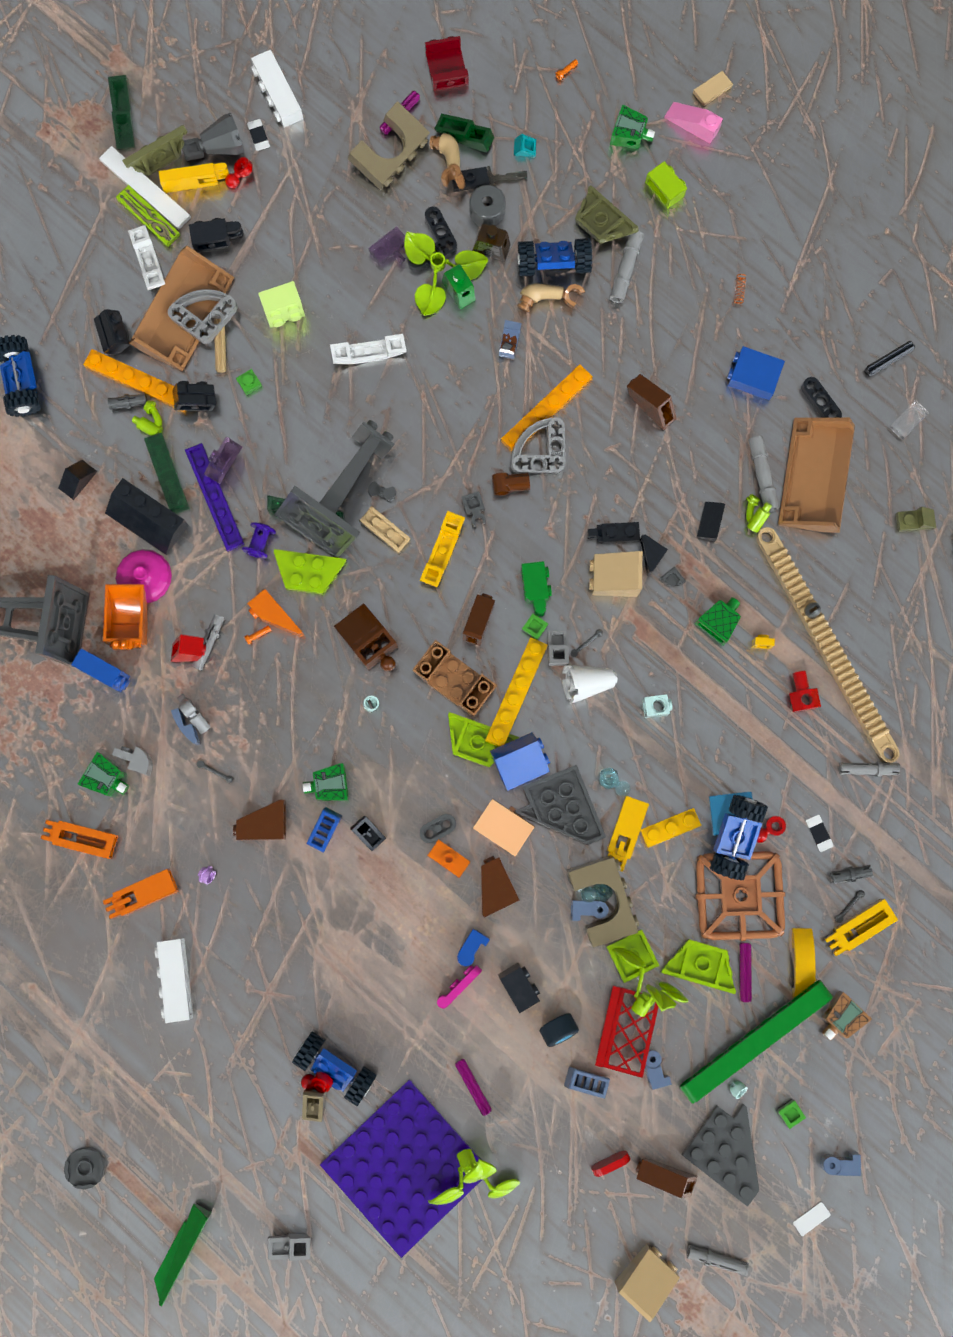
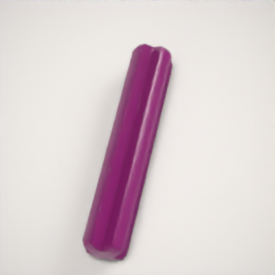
(407, 103)
(745, 973)
(473, 1087)

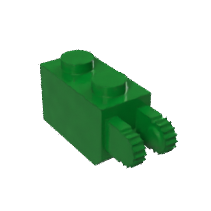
(535, 586)

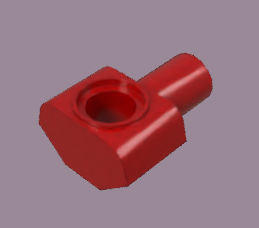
(803, 689)

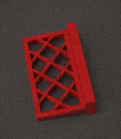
(609, 1032)

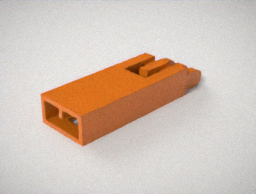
(88, 839)
(146, 892)

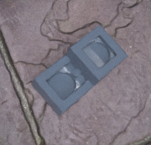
(188, 730)

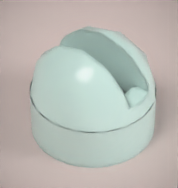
(374, 702)
(738, 1090)

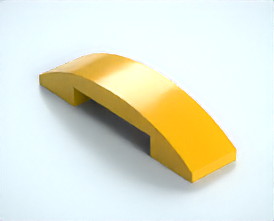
(442, 549)
(803, 959)

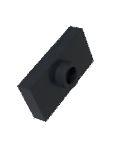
(473, 179)

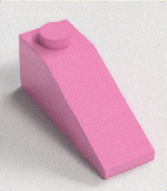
(695, 120)

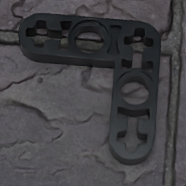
(441, 240)

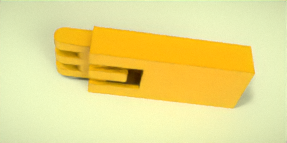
(192, 177)
(628, 825)
(866, 923)

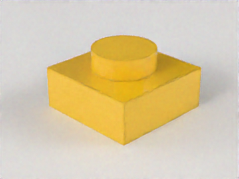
(763, 642)

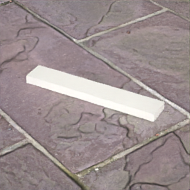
(145, 188)

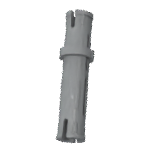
(209, 639)
(869, 768)
(711, 1258)

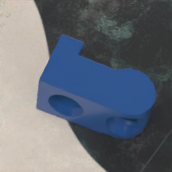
(470, 946)

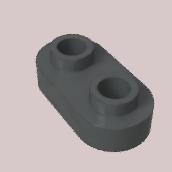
(438, 829)

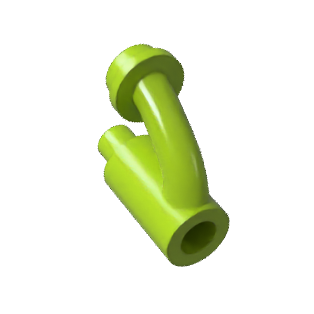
(146, 425)
(756, 520)

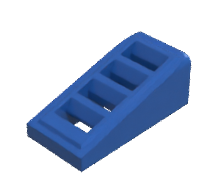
(332, 814)

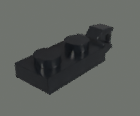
(615, 533)

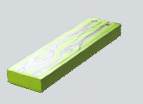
(148, 216)

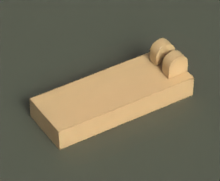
(385, 529)

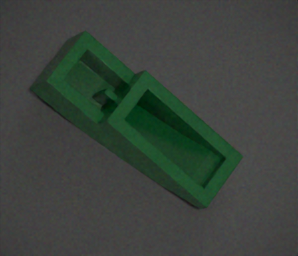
(465, 132)

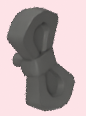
(375, 490)

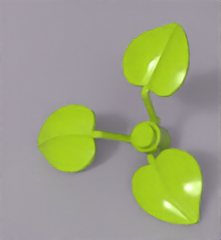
(418, 249)
(663, 998)
(474, 1172)

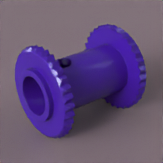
(259, 541)

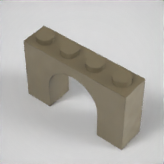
(380, 169)
(621, 921)

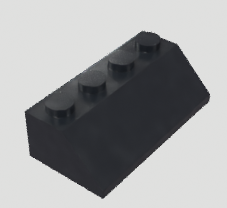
(145, 516)

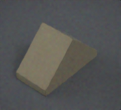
(313, 1105)

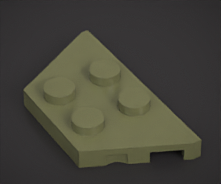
(158, 153)
(602, 218)

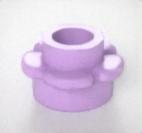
(206, 874)

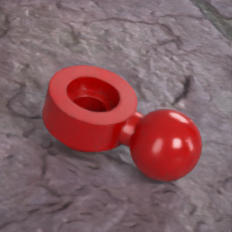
(242, 168)
(764, 832)
(319, 1082)

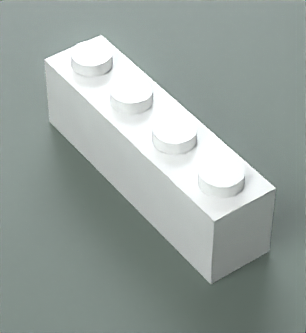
(277, 89)
(174, 980)

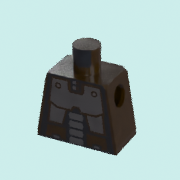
(492, 242)

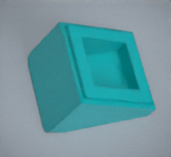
(525, 146)

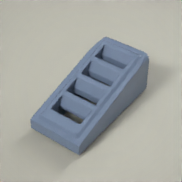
(570, 1080)

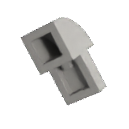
(558, 648)
(139, 760)
(290, 1246)

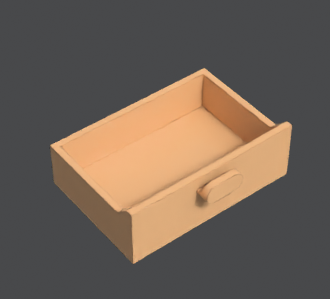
(504, 827)

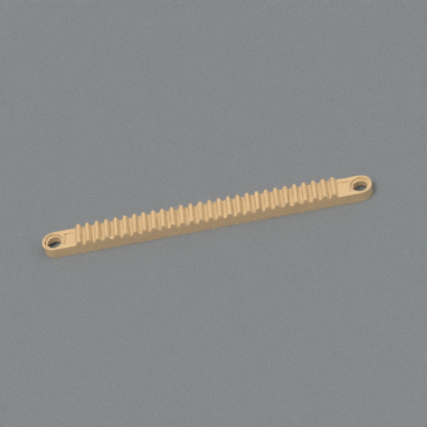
(828, 646)

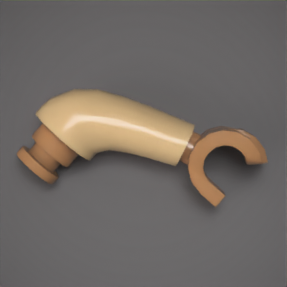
(449, 147)
(535, 292)

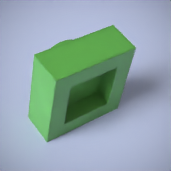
(248, 382)
(535, 626)
(791, 1114)

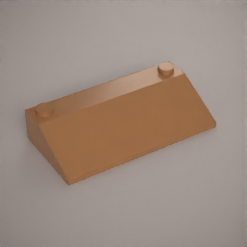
(157, 332)
(817, 474)

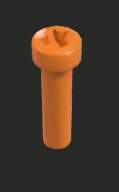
(560, 74)
(250, 638)

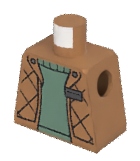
(843, 1017)

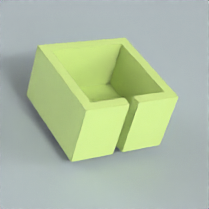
(282, 304)

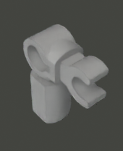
(193, 714)

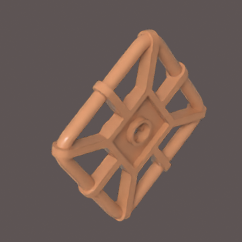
(748, 906)

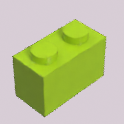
(666, 184)

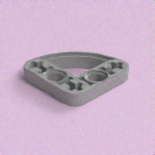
(202, 326)
(551, 454)

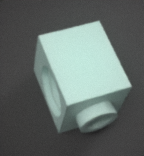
(650, 712)

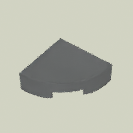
(672, 578)

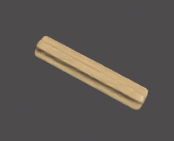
(220, 350)

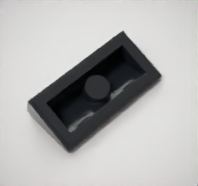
(710, 521)

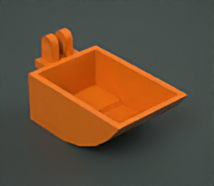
(125, 616)

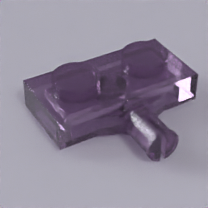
(389, 246)

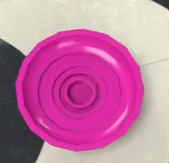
(148, 569)

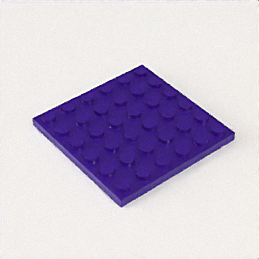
(399, 1164)

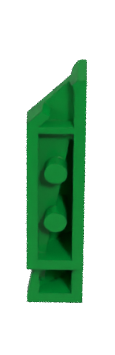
(180, 1251)

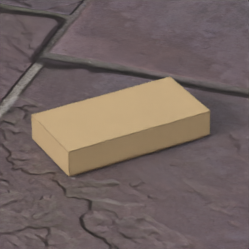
(712, 88)

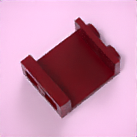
(446, 63)

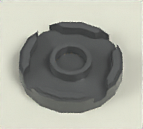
(84, 1168)

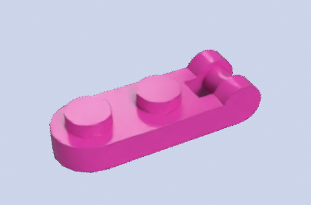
(458, 986)

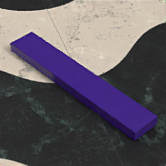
(215, 499)

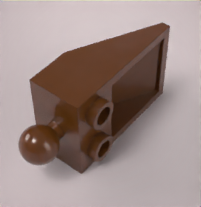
(366, 636)

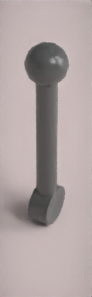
(574, 652)
(200, 764)
(839, 918)

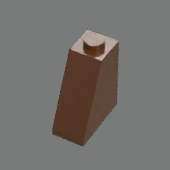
(652, 401)
(478, 619)
(263, 824)
(496, 887)
(666, 1178)

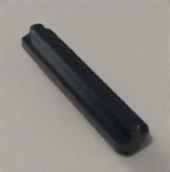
(890, 358)

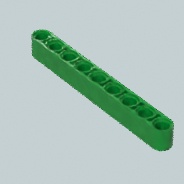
(756, 1041)

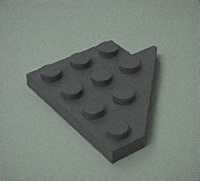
(563, 806)
(726, 1153)

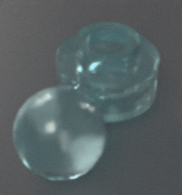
(621, 787)
(599, 891)

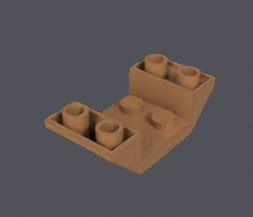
(454, 678)

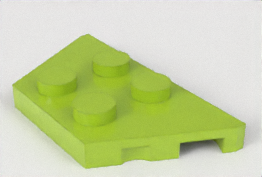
(308, 571)
(469, 740)
(702, 965)

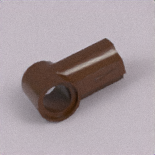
(505, 483)

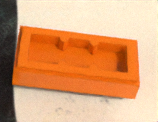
(449, 858)

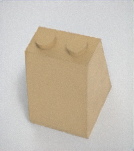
(616, 574)
(647, 1281)

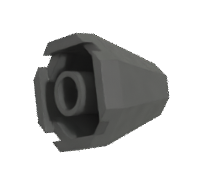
(221, 137)

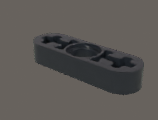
(822, 393)

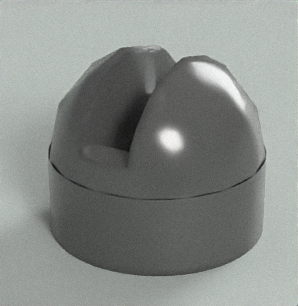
(811, 605)

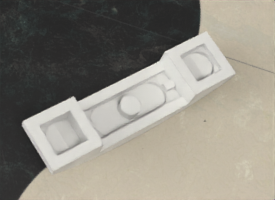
(147, 257)
(368, 351)

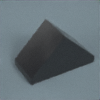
(76, 478)
(652, 553)
(368, 833)

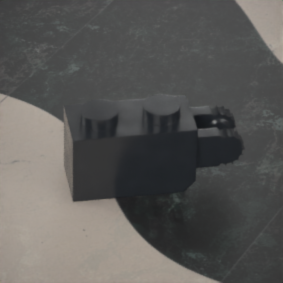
(213, 234)

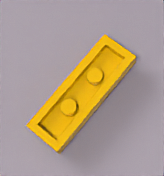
(670, 827)

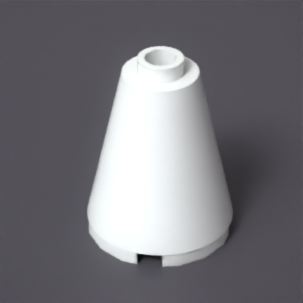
(586, 681)

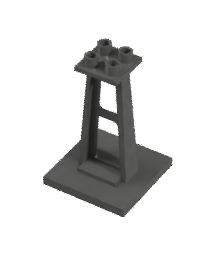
(319, 519)
(60, 623)

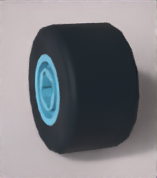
(559, 1030)

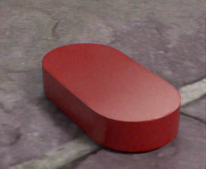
(610, 1163)

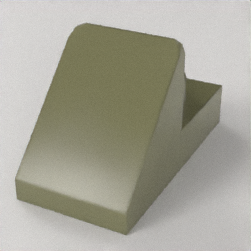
(916, 520)

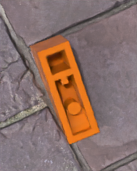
(270, 612)

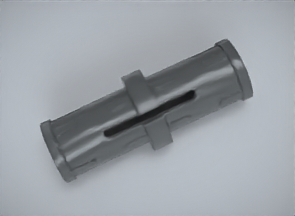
(127, 401)
(852, 874)

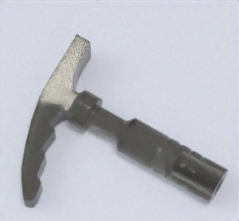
(508, 176)

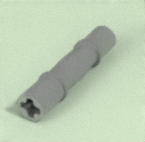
(626, 267)
(763, 472)

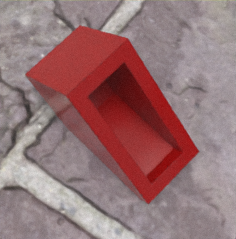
(187, 649)

